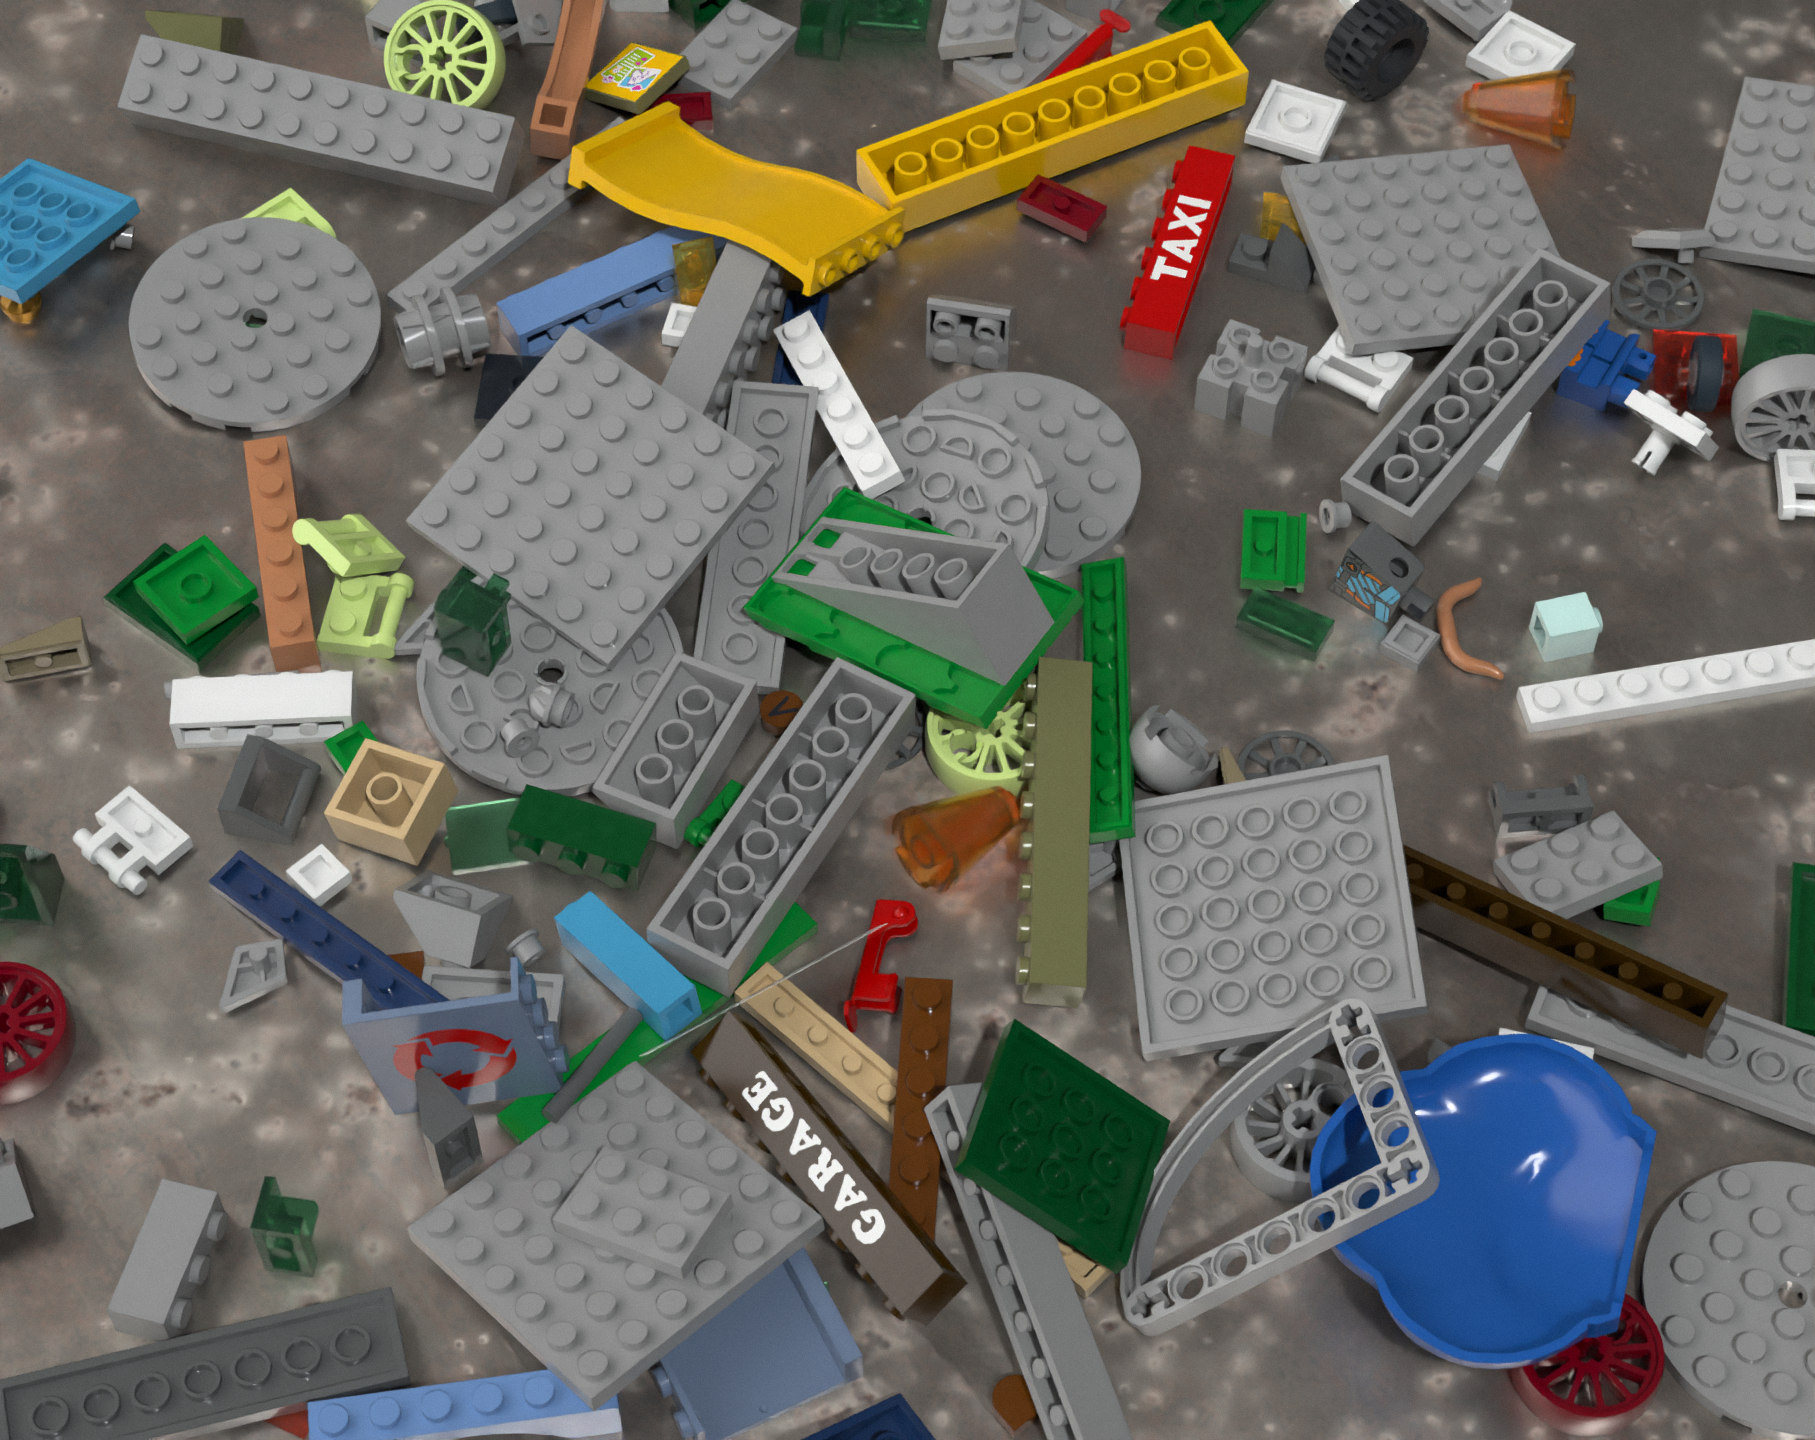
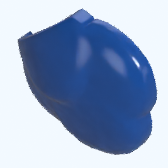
(1530, 1207)

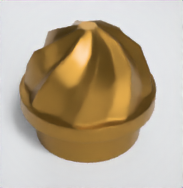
(21, 312)

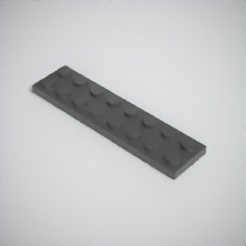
(214, 1376)

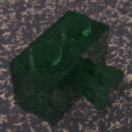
(474, 622)

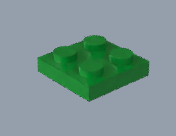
(196, 589)

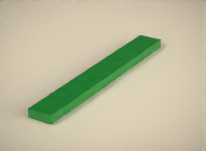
(1108, 648)
(525, 1114)

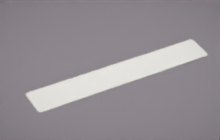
(758, 992)

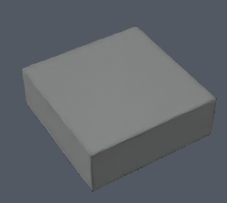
(1409, 643)

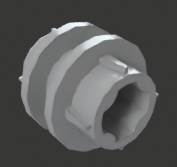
(442, 331)

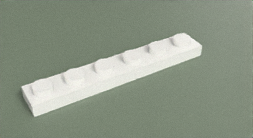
(839, 406)

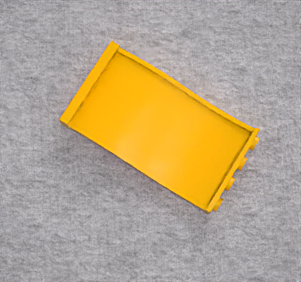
(692, 183)

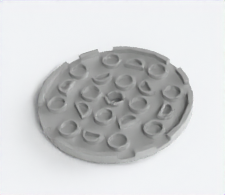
(297, 366)
(1081, 452)
(958, 473)
(470, 709)
(1715, 1297)

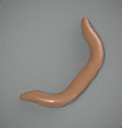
(1448, 632)

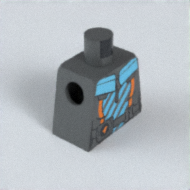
(1381, 577)

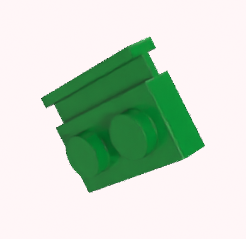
(1273, 550)

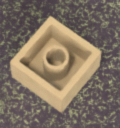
(391, 801)

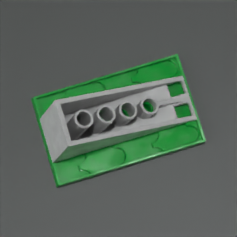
(915, 606)

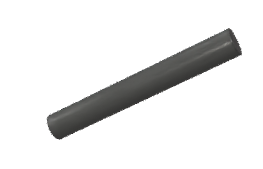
(592, 1065)

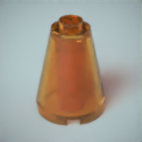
(1526, 106)
(953, 834)

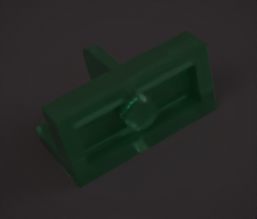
(823, 28)
(285, 1231)

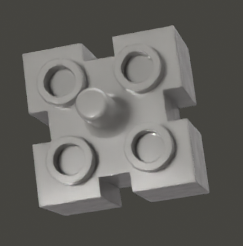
(1250, 378)

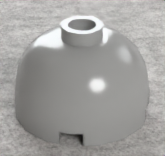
(1169, 752)

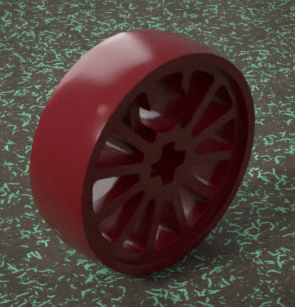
(17, 1027)
(1606, 1363)

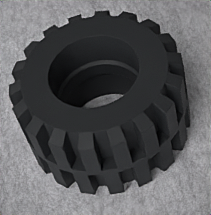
(1376, 47)

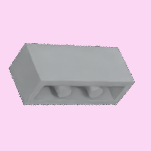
(168, 1261)

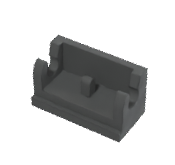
(1539, 810)

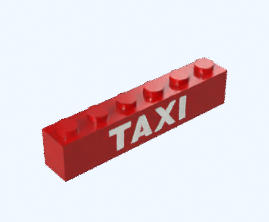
(1178, 252)

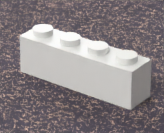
(276, 707)

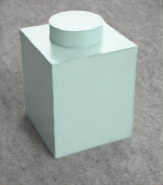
(1565, 626)

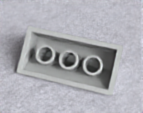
(679, 745)

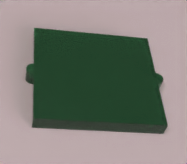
(479, 836)

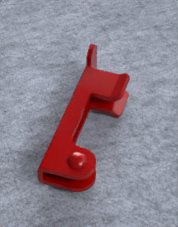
(1095, 46)
(871, 988)

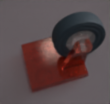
(1695, 367)

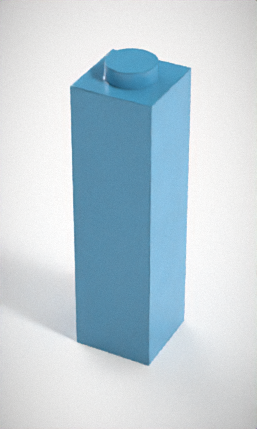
(628, 965)

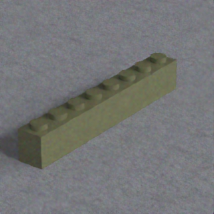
(1056, 833)

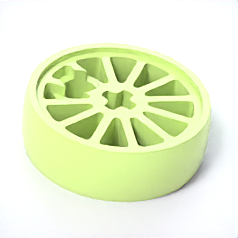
(399, 53)
(989, 746)

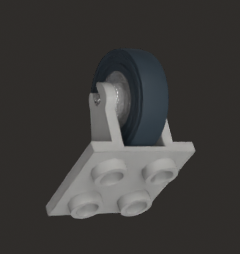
(515, 20)

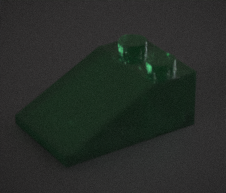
(29, 885)

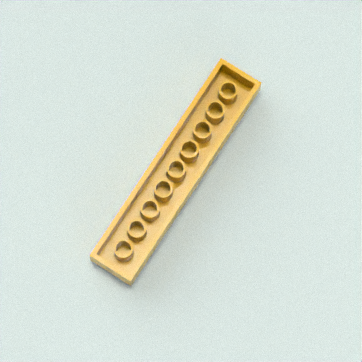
(1054, 126)

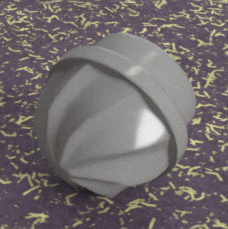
(551, 704)

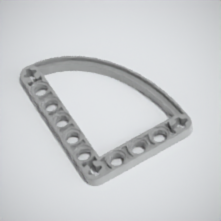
(1219, 1112)

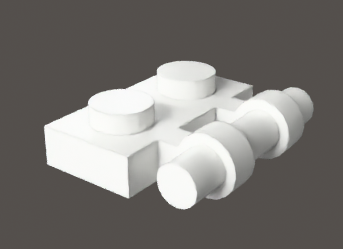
(142, 830)

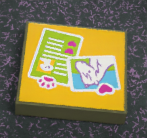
(636, 77)

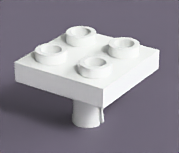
(1667, 430)

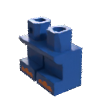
(1600, 366)

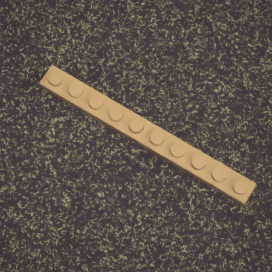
(858, 1074)

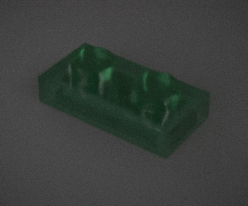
(1284, 624)

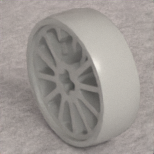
(1779, 421)
(1330, 1086)

